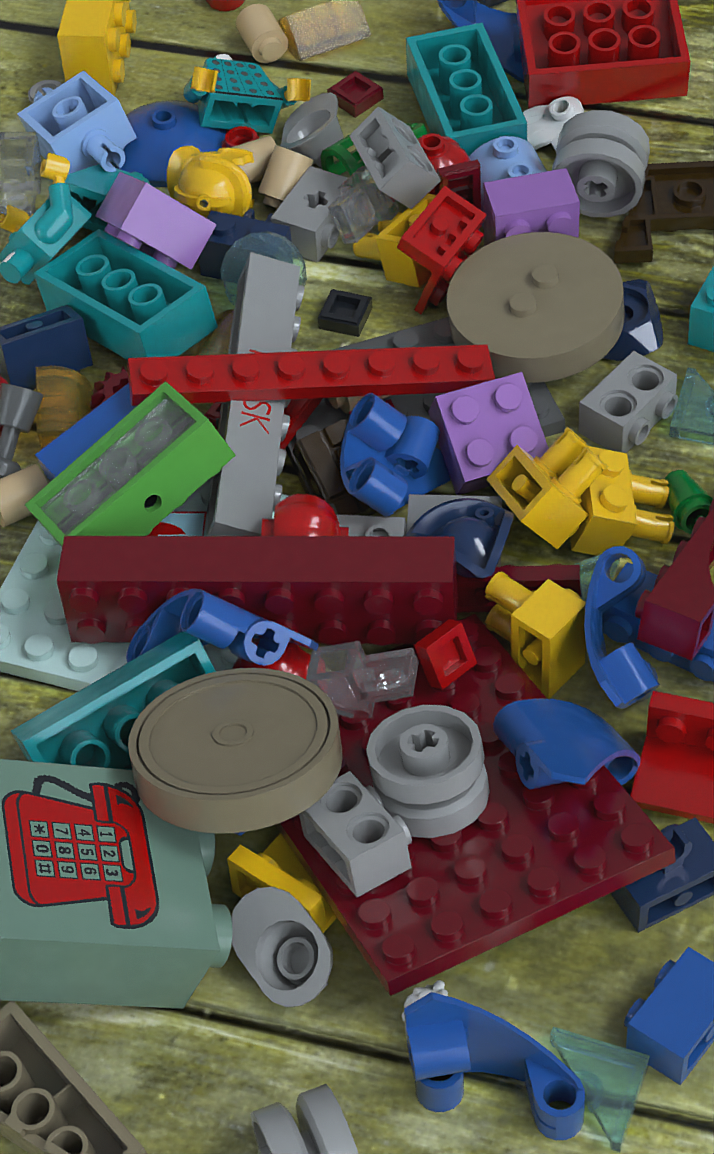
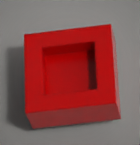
(445, 654)

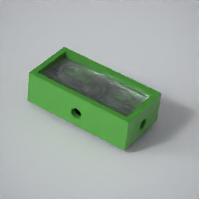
(134, 471)

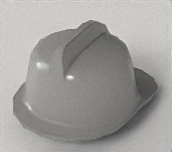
(313, 127)
(281, 946)

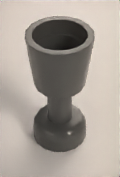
(17, 415)

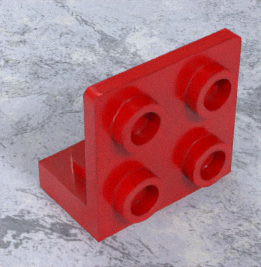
(441, 242)
(677, 758)

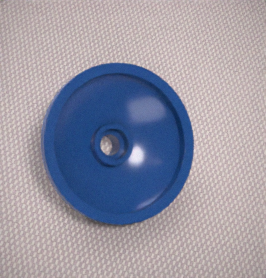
(160, 131)

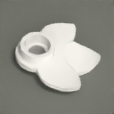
(547, 121)

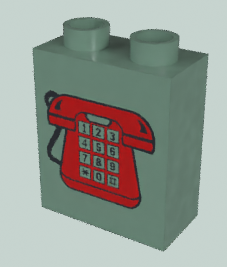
(101, 892)

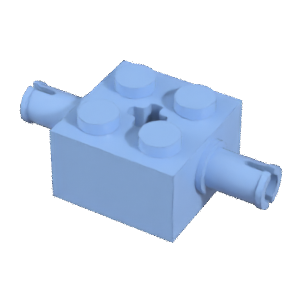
(80, 124)

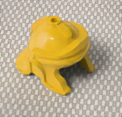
(212, 178)

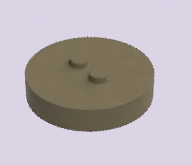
(539, 304)
(235, 750)

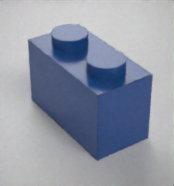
(676, 1018)

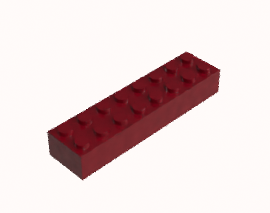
(314, 585)

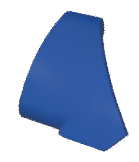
(499, 25)
(389, 455)
(216, 624)
(622, 672)
(562, 743)
(458, 1038)

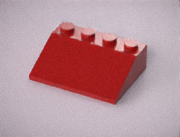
(602, 50)

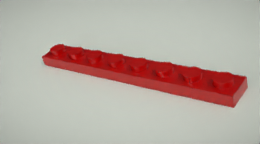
(312, 373)

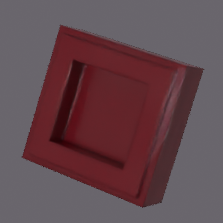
(356, 93)

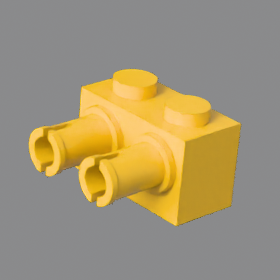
(382, 247)
(548, 488)
(612, 507)
(542, 629)

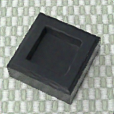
(345, 312)

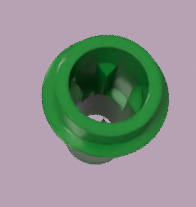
(686, 500)

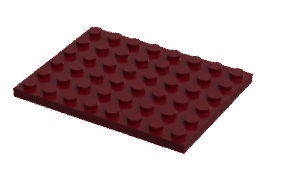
(507, 871)

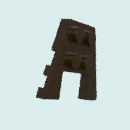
(672, 200)

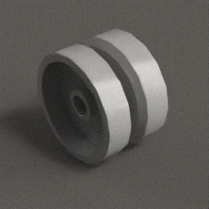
(604, 160)
(429, 769)
(320, 1122)

